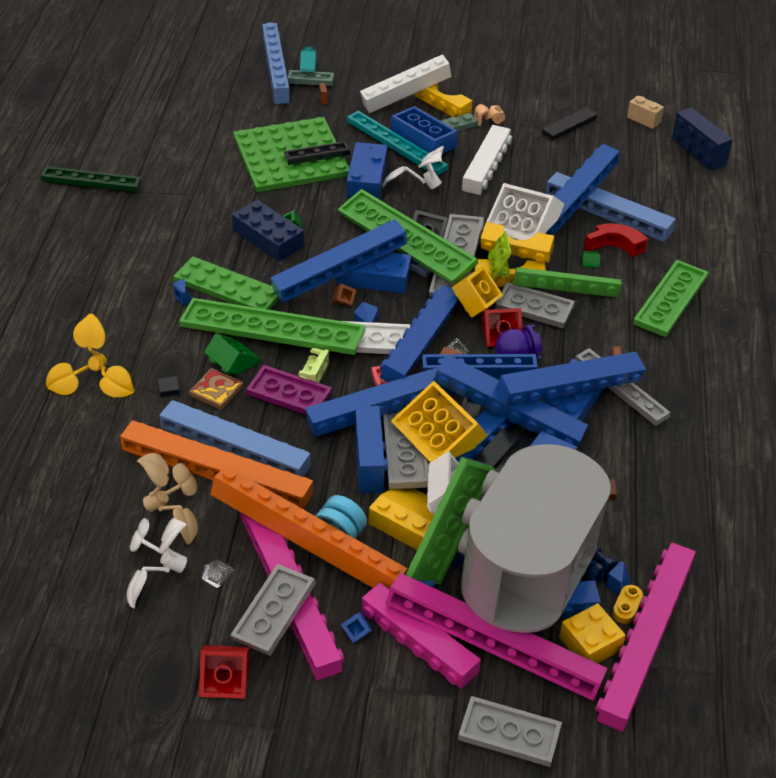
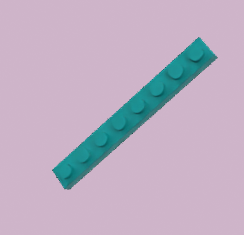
(393, 140)

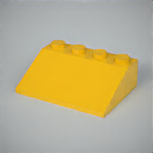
(438, 424)
(402, 515)

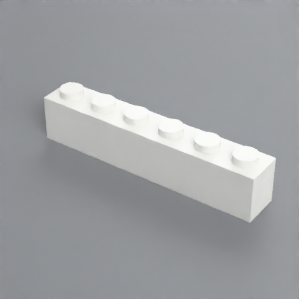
(406, 83)
(486, 160)

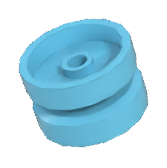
(343, 515)

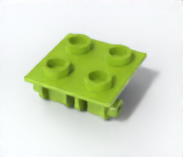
(499, 256)

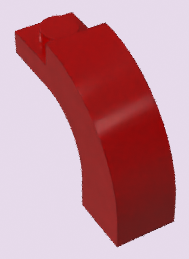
(617, 235)

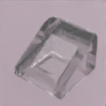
(457, 345)
(216, 573)

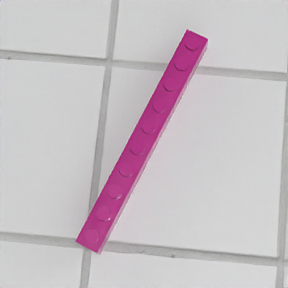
(308, 624)
(645, 637)
(518, 648)

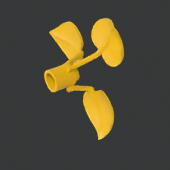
(92, 335)

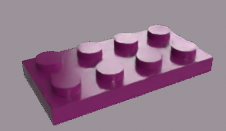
(287, 389)

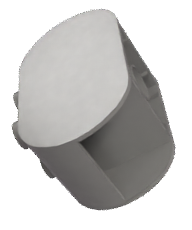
(532, 536)

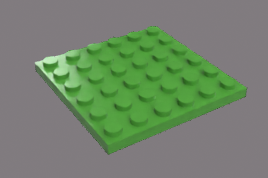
(265, 160)

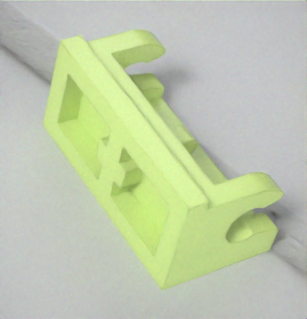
(315, 365)

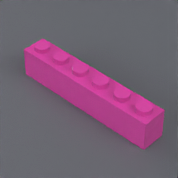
(424, 640)

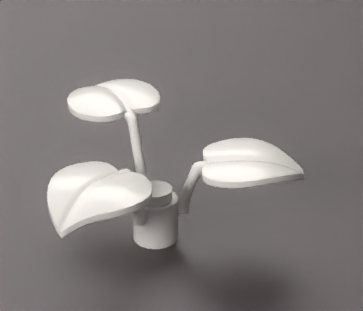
(429, 177)
(169, 559)

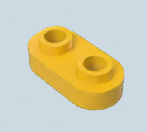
(628, 602)

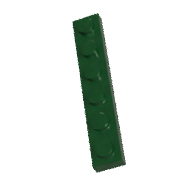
(91, 179)

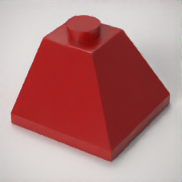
(499, 320)

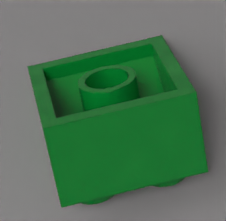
(230, 355)

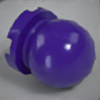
(519, 342)

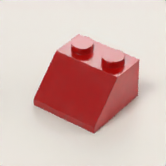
(224, 671)

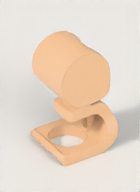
(494, 113)

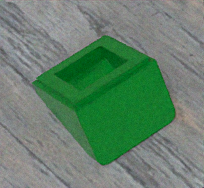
(294, 218)
(590, 258)

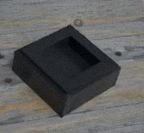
(168, 386)

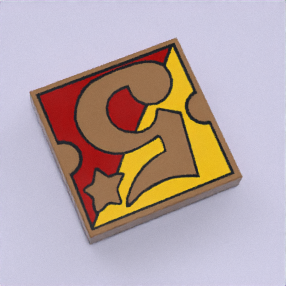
(216, 389)

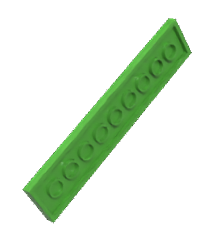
(424, 245)
(273, 326)

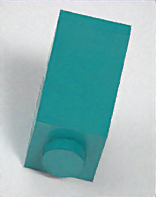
(308, 60)

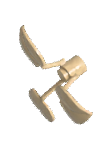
(157, 471)

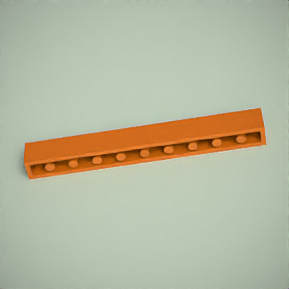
(208, 461)
(305, 529)

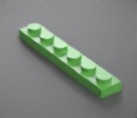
(567, 282)

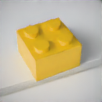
(477, 291)
(592, 634)

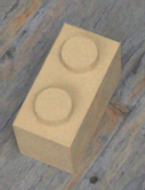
(645, 112)

